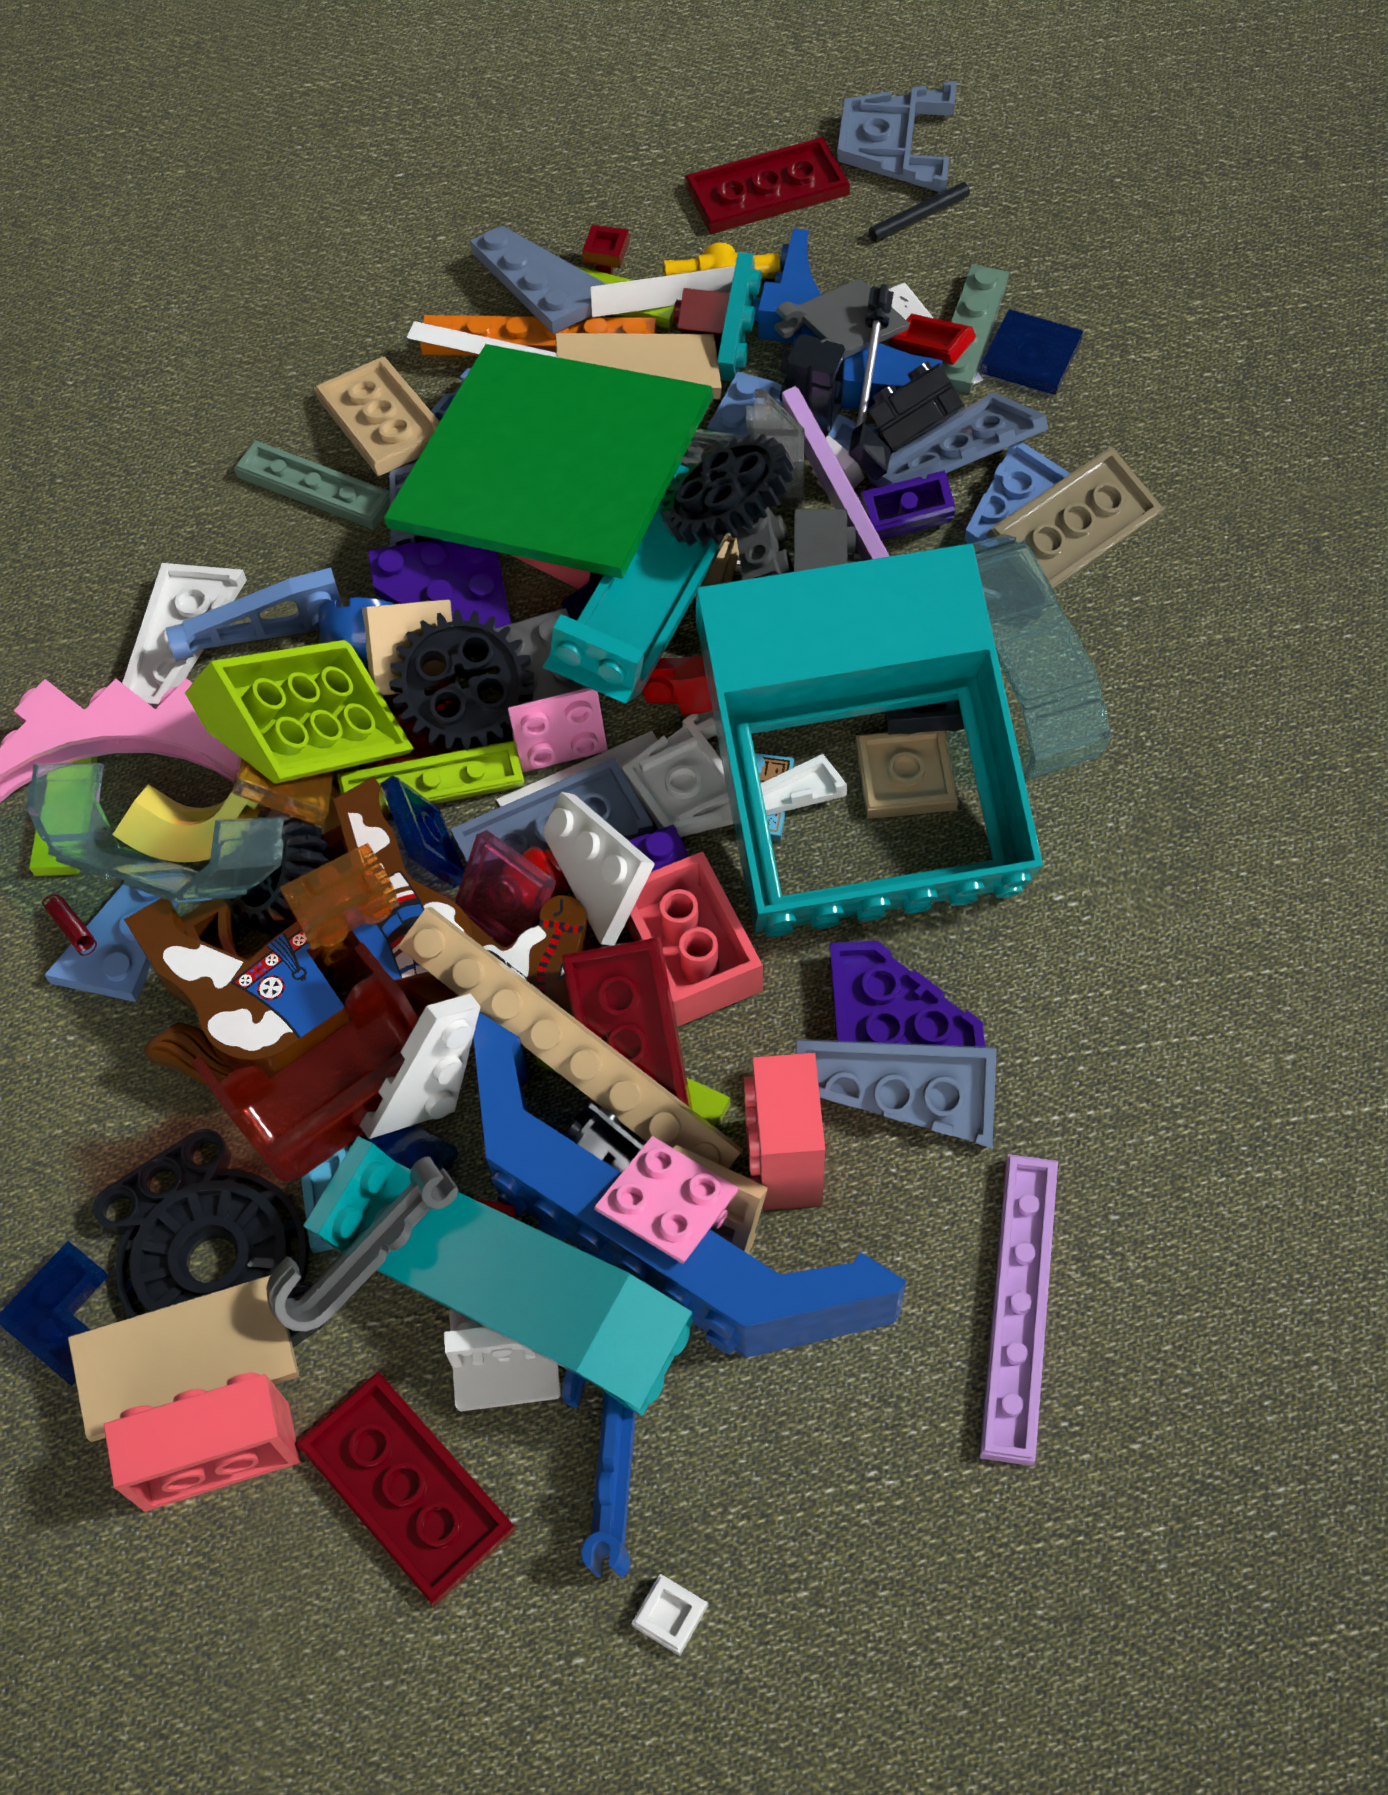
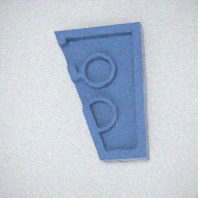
(1015, 483)
(118, 963)

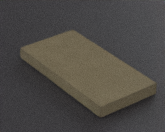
(1082, 516)

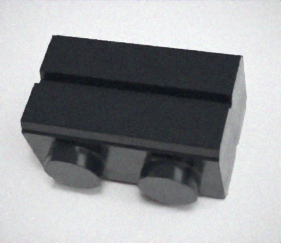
(818, 374)
(916, 405)

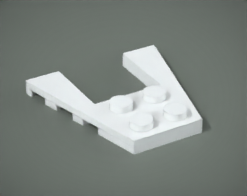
(685, 781)

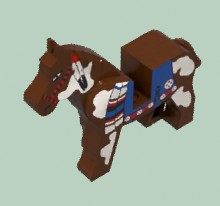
(284, 996)

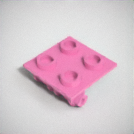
(558, 729)
(667, 1199)

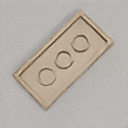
(664, 355)
(379, 414)
(179, 1351)

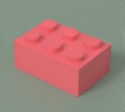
(701, 938)
(785, 1130)
(201, 1441)

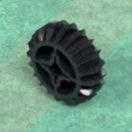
(303, 852)

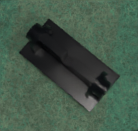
(602, 1135)

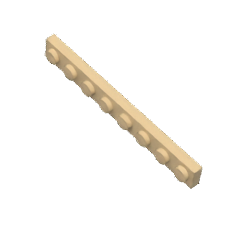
(561, 1040)

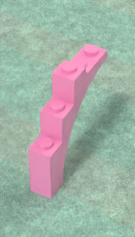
(113, 722)

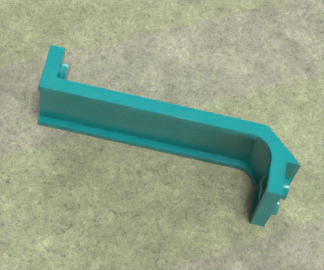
(633, 617)
(514, 1281)

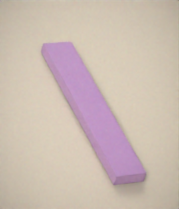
(833, 477)
(1019, 1311)

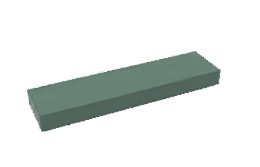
(314, 484)

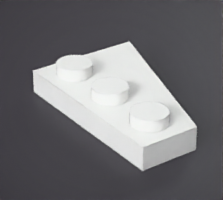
(598, 864)
(432, 1068)

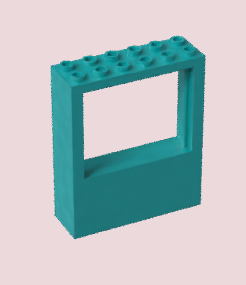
(851, 647)

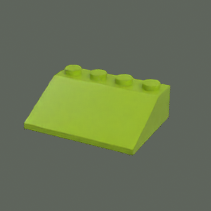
(297, 711)

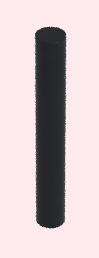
(919, 211)

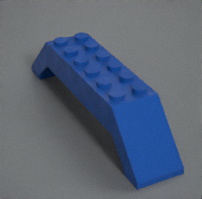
(728, 1291)

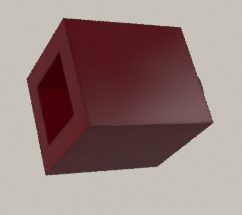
(701, 312)

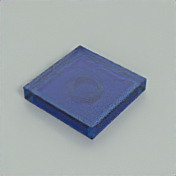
(1032, 352)
(423, 831)

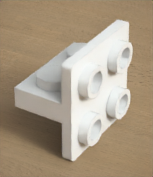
(494, 1369)

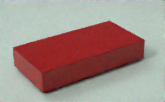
(934, 338)

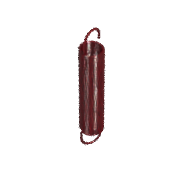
(70, 924)

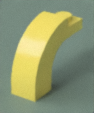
(176, 831)

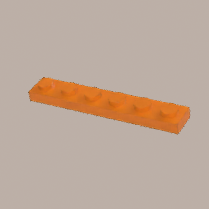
(528, 330)

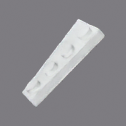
(176, 597)

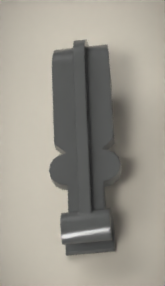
(363, 1256)

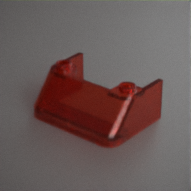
(323, 1095)

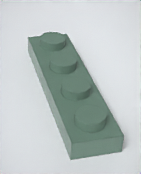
(979, 309)

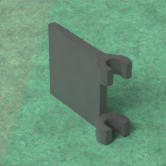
(838, 318)

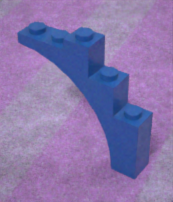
(798, 286)

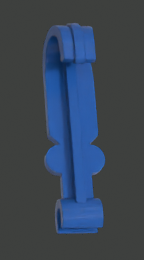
(612, 1481)

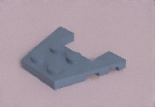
(879, 134)

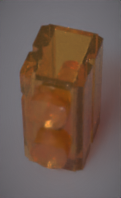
(340, 897)

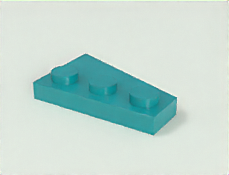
(739, 316)

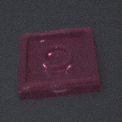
(502, 889)

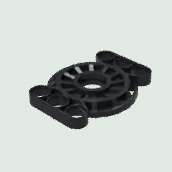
(198, 1207)

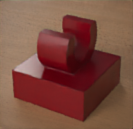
(605, 247)

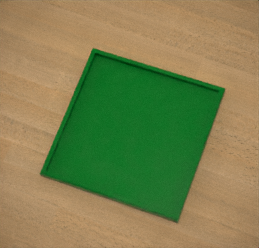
(551, 460)

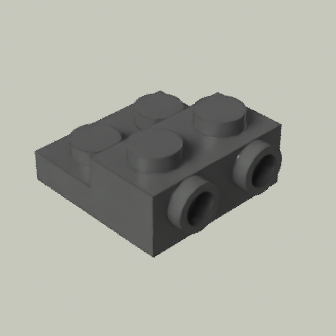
(763, 548)

